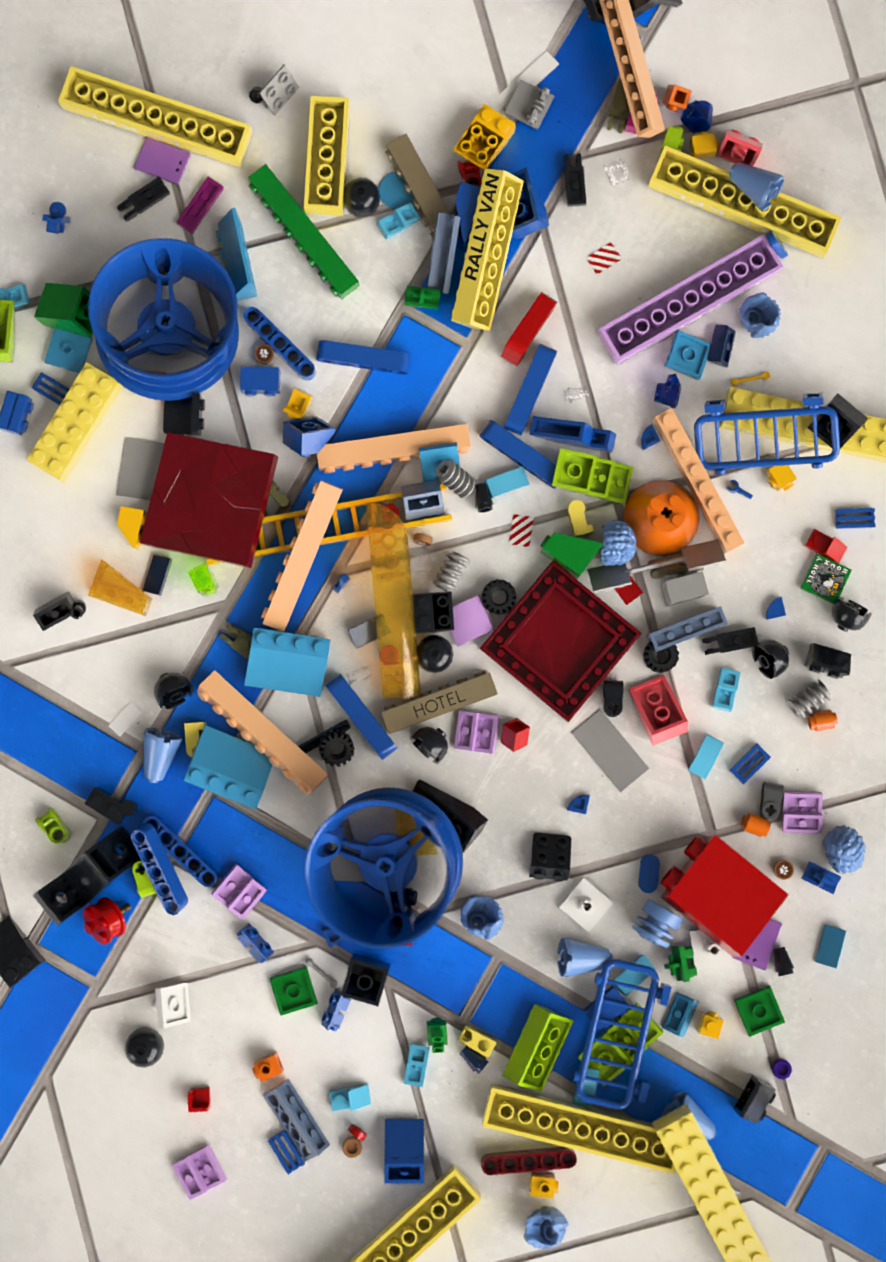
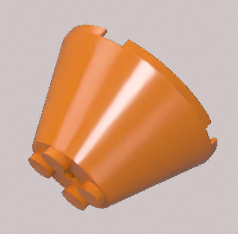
(652, 530)

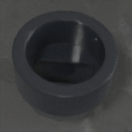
(253, 93)

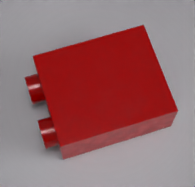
(722, 894)

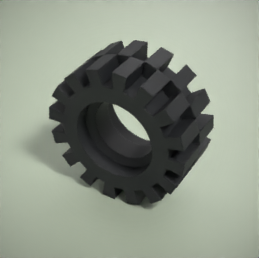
(501, 585)
(660, 667)
(339, 758)

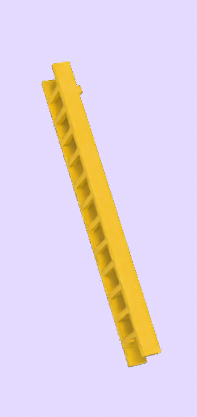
(338, 538)

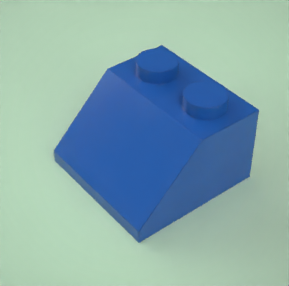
(307, 435)

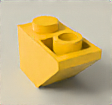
(131, 524)

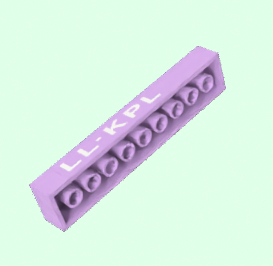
(690, 299)

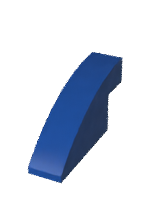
(573, 433)

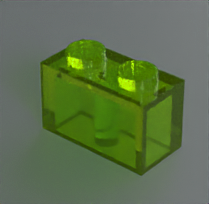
(204, 580)

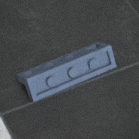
(443, 252)
(687, 629)
(299, 1119)

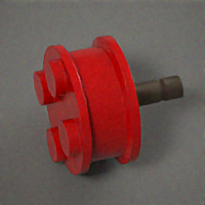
(105, 920)

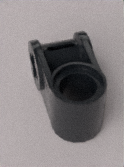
(613, 693)

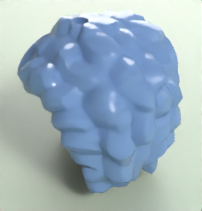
(760, 315)
(618, 543)
(844, 849)
(482, 916)
(545, 1228)

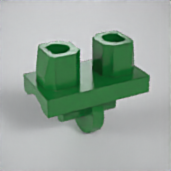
(422, 297)
(678, 963)
(437, 1034)

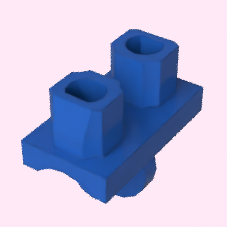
(56, 219)
(821, 877)

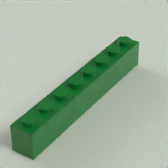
(303, 231)

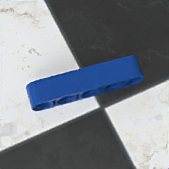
(275, 335)
(363, 357)
(530, 389)
(519, 452)
(361, 716)
(189, 854)
(159, 868)

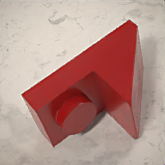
(826, 546)

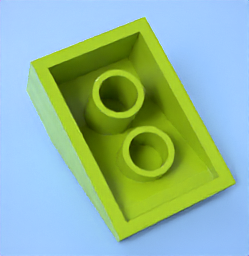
(6, 330)

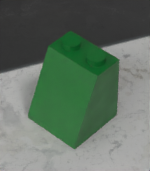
(65, 308)
(570, 552)

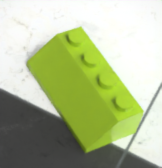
(537, 1048)

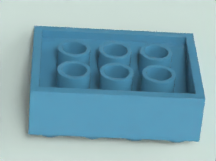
(236, 255)
(287, 662)
(228, 767)

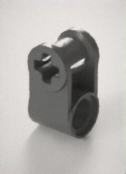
(771, 796)

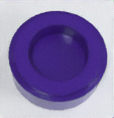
(781, 1068)

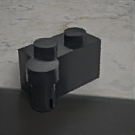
(59, 610)
(110, 806)

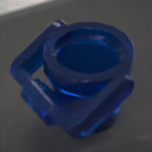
(700, 117)
(668, 392)

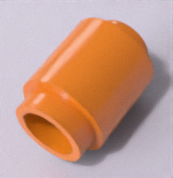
(822, 720)
(755, 825)

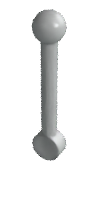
(333, 983)

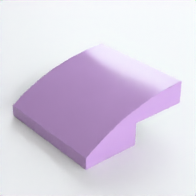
(470, 621)
(476, 732)
(802, 812)
(239, 891)
(199, 1172)

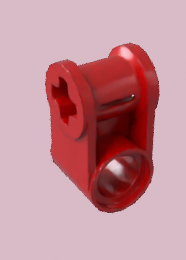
(469, 172)

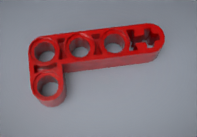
(528, 329)

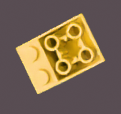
(485, 137)

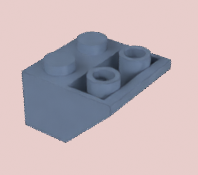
(422, 500)

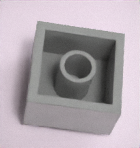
(684, 588)

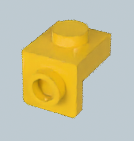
(297, 404)

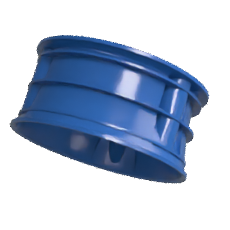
(149, 260)
(403, 861)

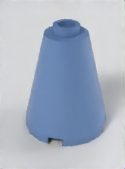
(756, 183)
(159, 752)
(580, 957)
(704, 1123)

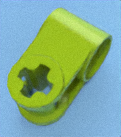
(50, 824)
(143, 882)

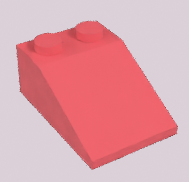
(739, 148)
(659, 710)

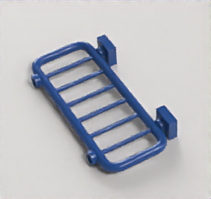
(812, 400)
(661, 994)

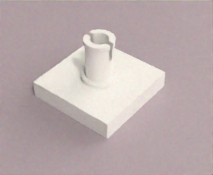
(585, 904)
(707, 953)
(172, 1005)

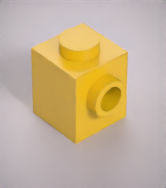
(703, 145)
(781, 477)
(710, 1024)
(543, 1185)

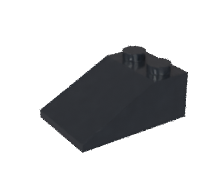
(17, 953)

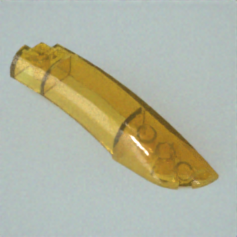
(393, 603)

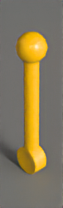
(765, 376)

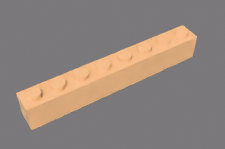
(632, 67)
(389, 448)
(698, 480)
(302, 555)
(261, 732)

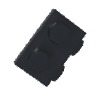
(184, 416)
(550, 857)

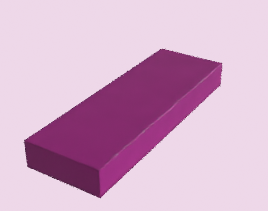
(200, 205)

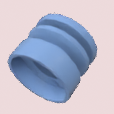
(657, 923)

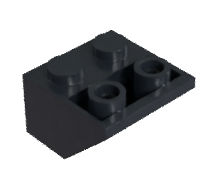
(433, 612)
(828, 660)

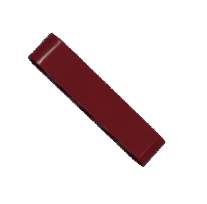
(519, 1156)

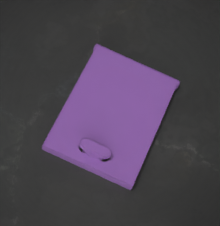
(162, 160)
(762, 946)

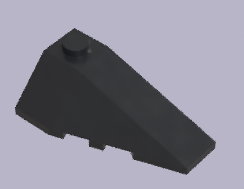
(464, 817)

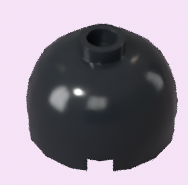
(361, 197)
(849, 615)
(434, 653)
(772, 657)
(172, 689)
(431, 743)
(144, 1047)

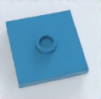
(68, 350)
(687, 355)
(434, 455)

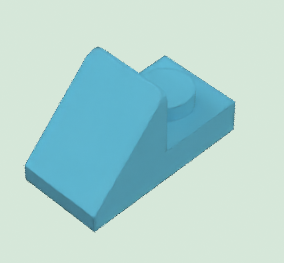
(350, 1097)

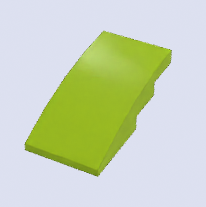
(592, 476)
(624, 1036)

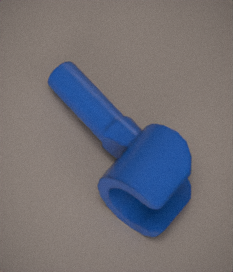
(739, 490)

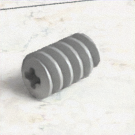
(455, 478)
(451, 571)
(809, 699)

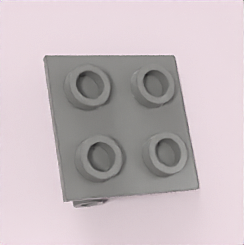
(278, 90)
(529, 104)

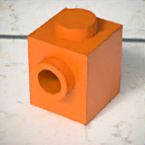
(676, 97)
(267, 1067)

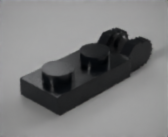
(575, 182)
(144, 198)
(732, 641)

